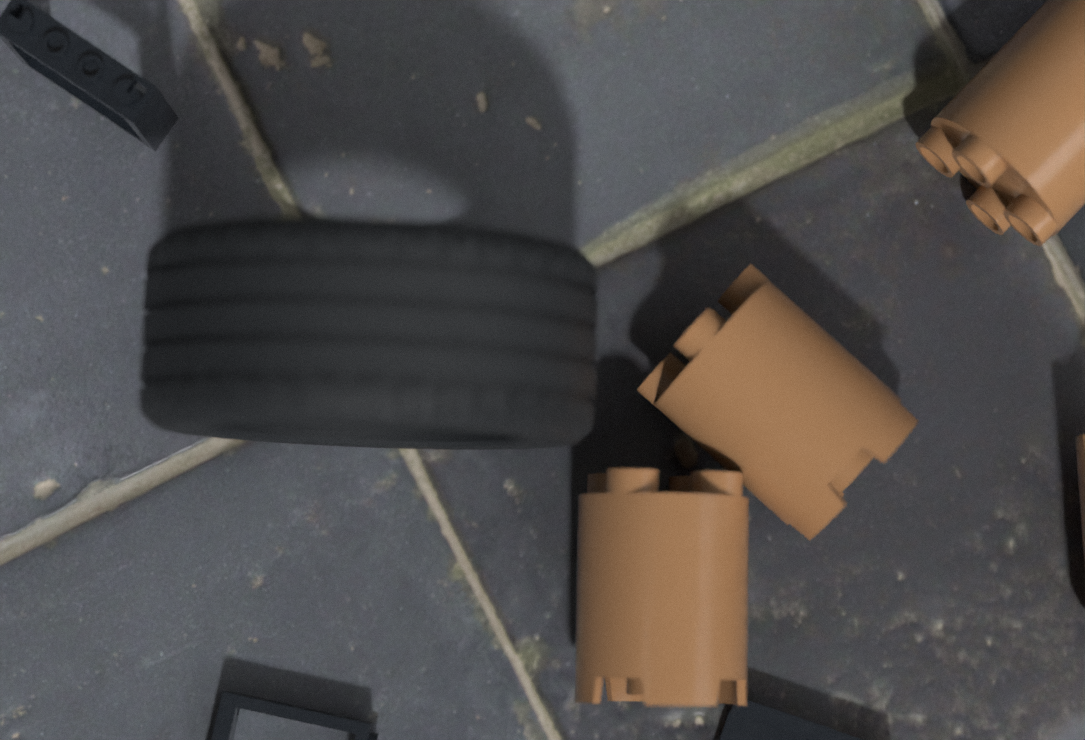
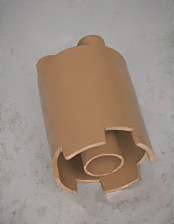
(1021, 128)
(778, 402)
(662, 589)

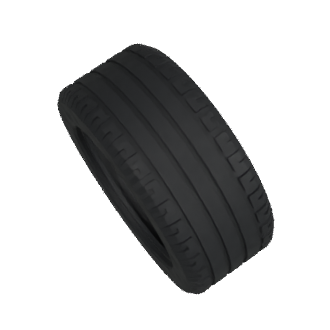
(369, 334)

